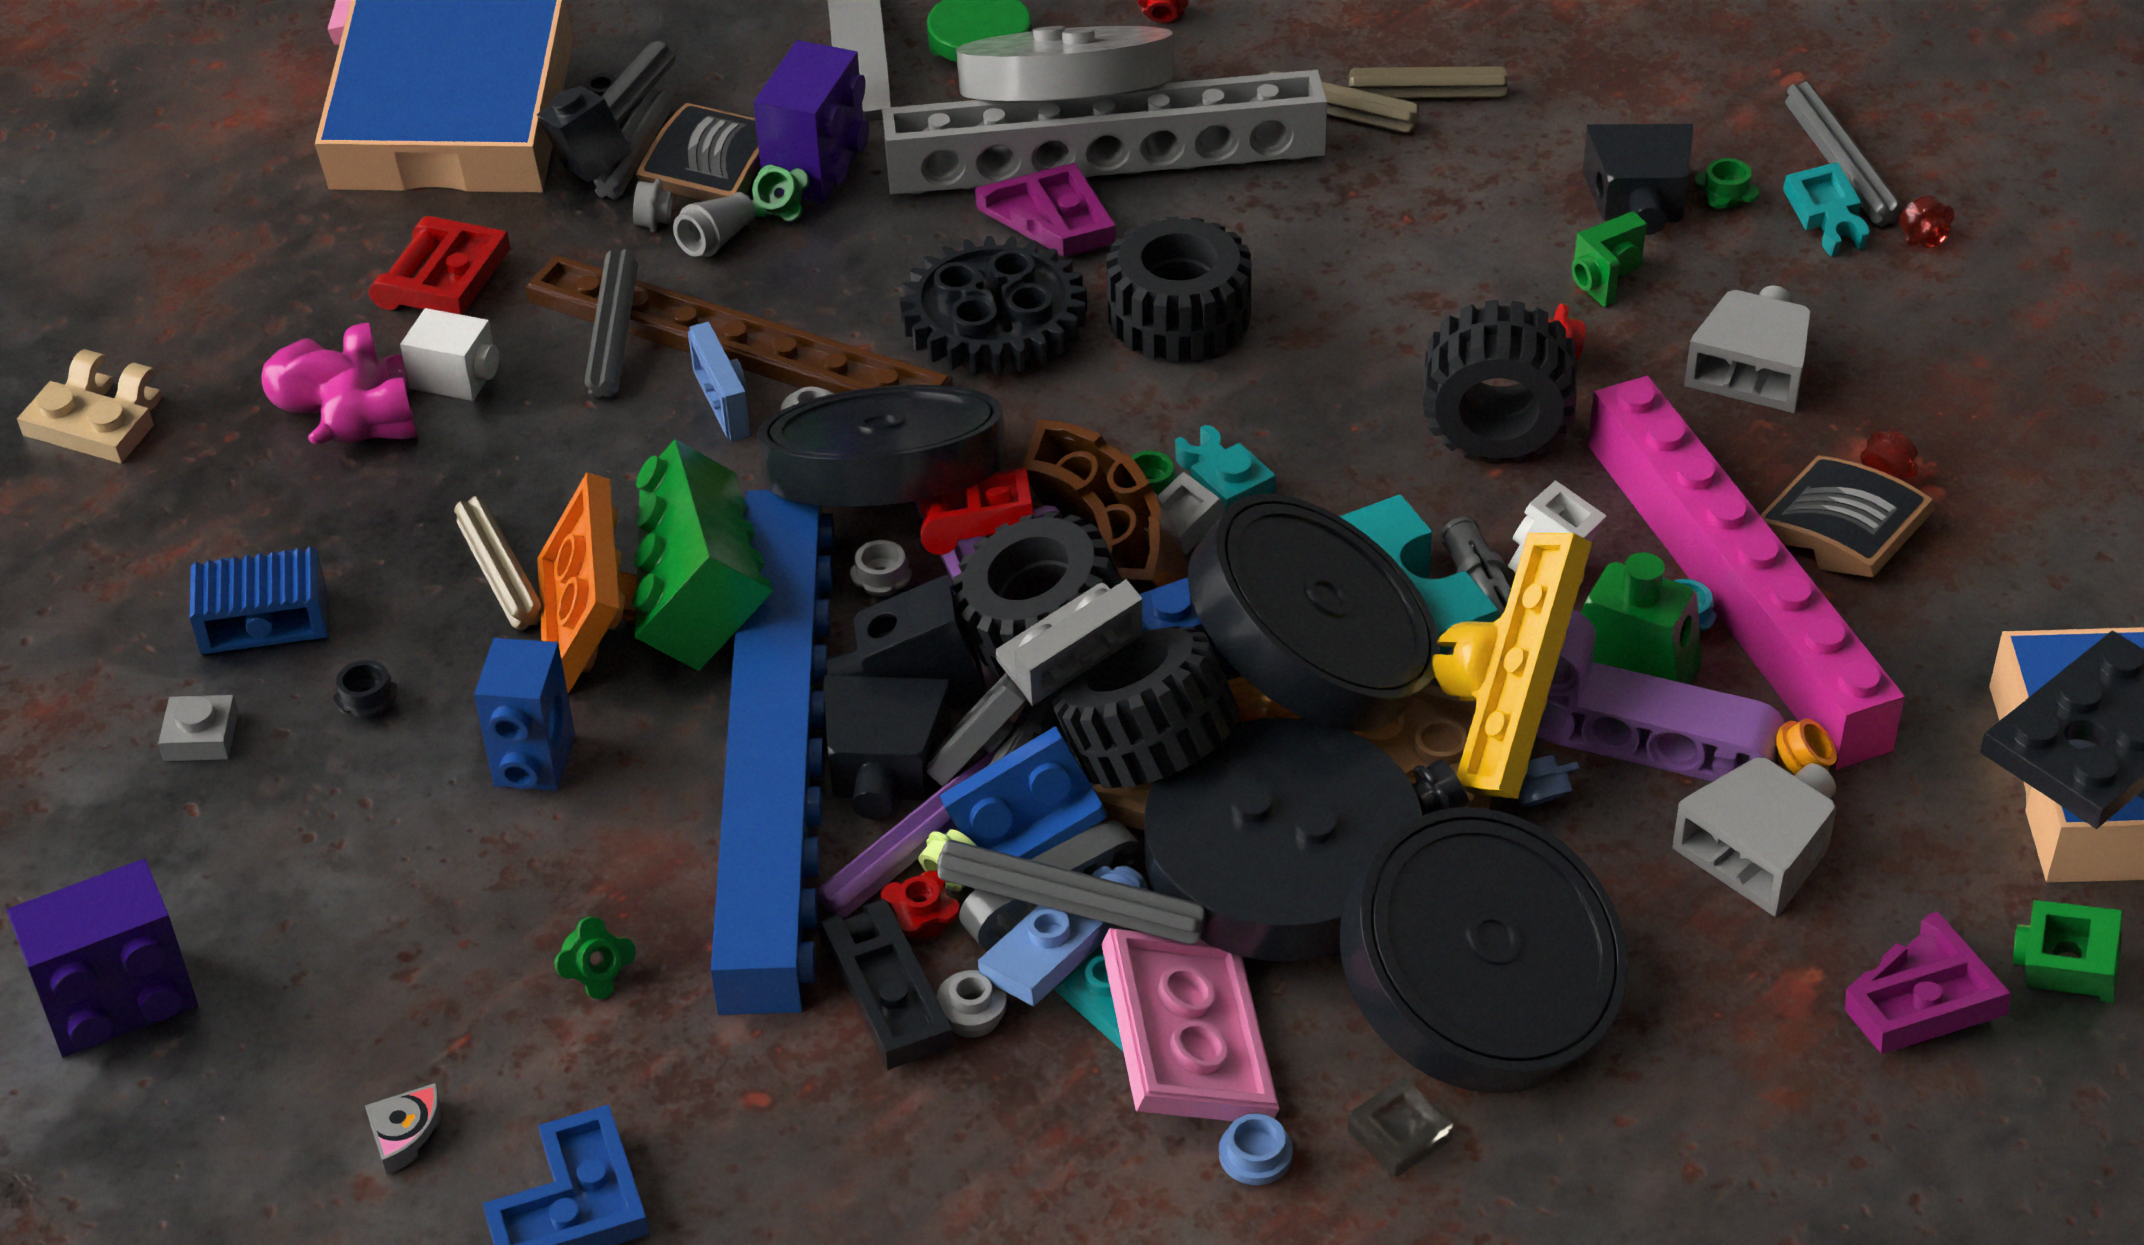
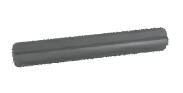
(1838, 146)
(1071, 892)

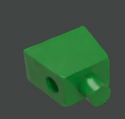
(1645, 620)

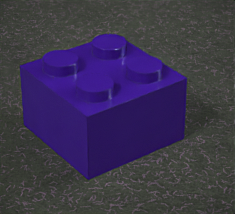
(813, 116)
(103, 957)

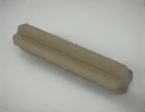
(1432, 82)
(1370, 108)
(498, 563)

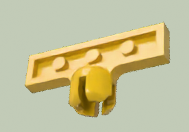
(1512, 663)

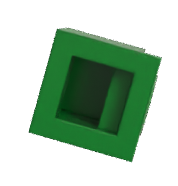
(2088, 932)

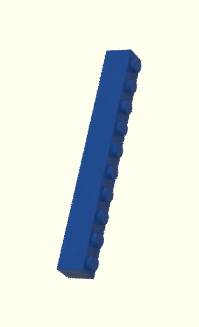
(771, 768)

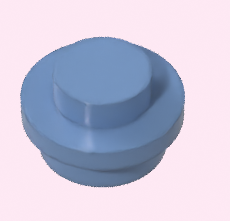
(1255, 1149)

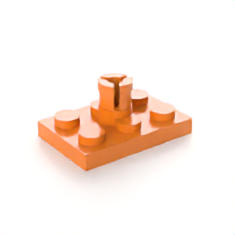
(582, 578)

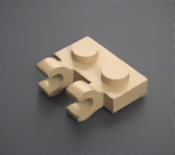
(84, 418)

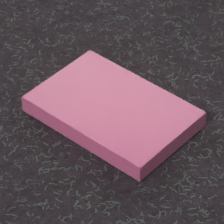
(1187, 1028)

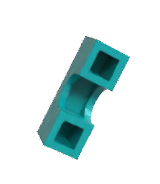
(1409, 541)

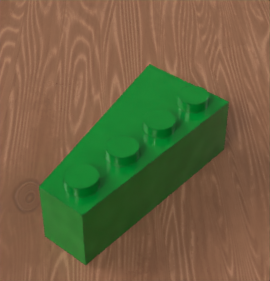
(693, 556)

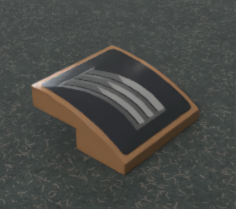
(703, 154)
(1847, 515)

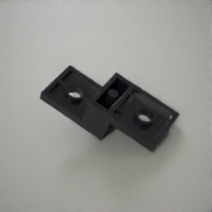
(2081, 733)

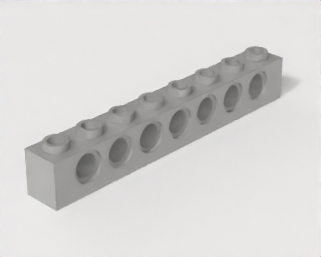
(1107, 134)

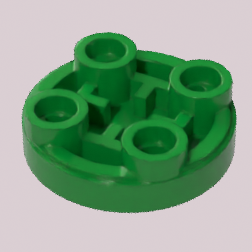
(965, 21)

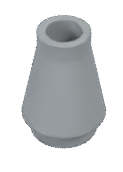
(710, 224)

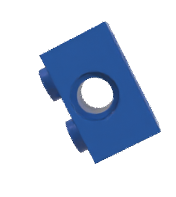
(525, 714)

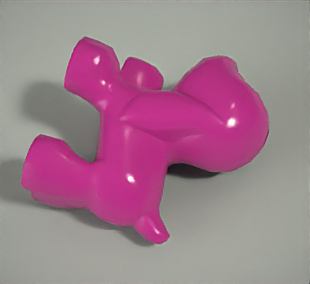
(348, 388)

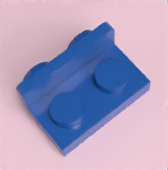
(1026, 799)

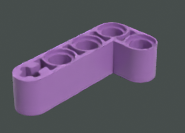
(1650, 716)

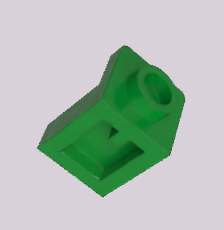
(1606, 254)

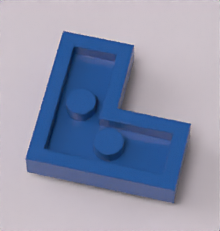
(590, 1194)

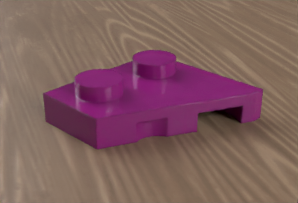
(1050, 208)
(1925, 990)

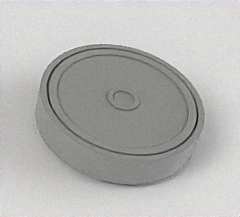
(1066, 63)

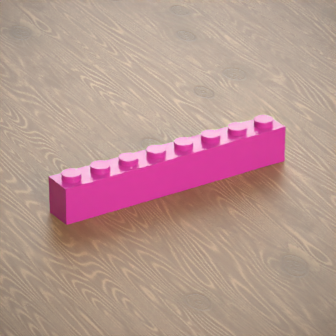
(1753, 578)

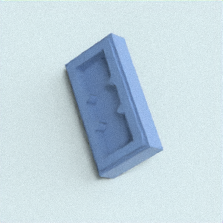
(720, 381)
(1041, 952)

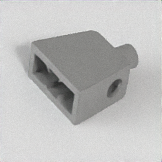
(1751, 349)
(1759, 829)

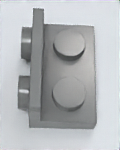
(1072, 639)

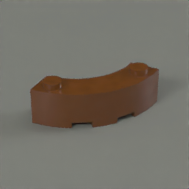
(1107, 488)

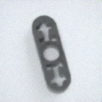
(1108, 844)

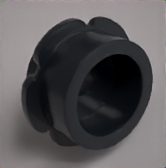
(364, 689)
(1438, 788)

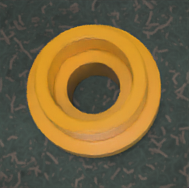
(1804, 744)

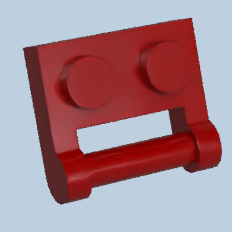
(454, 273)
(990, 504)

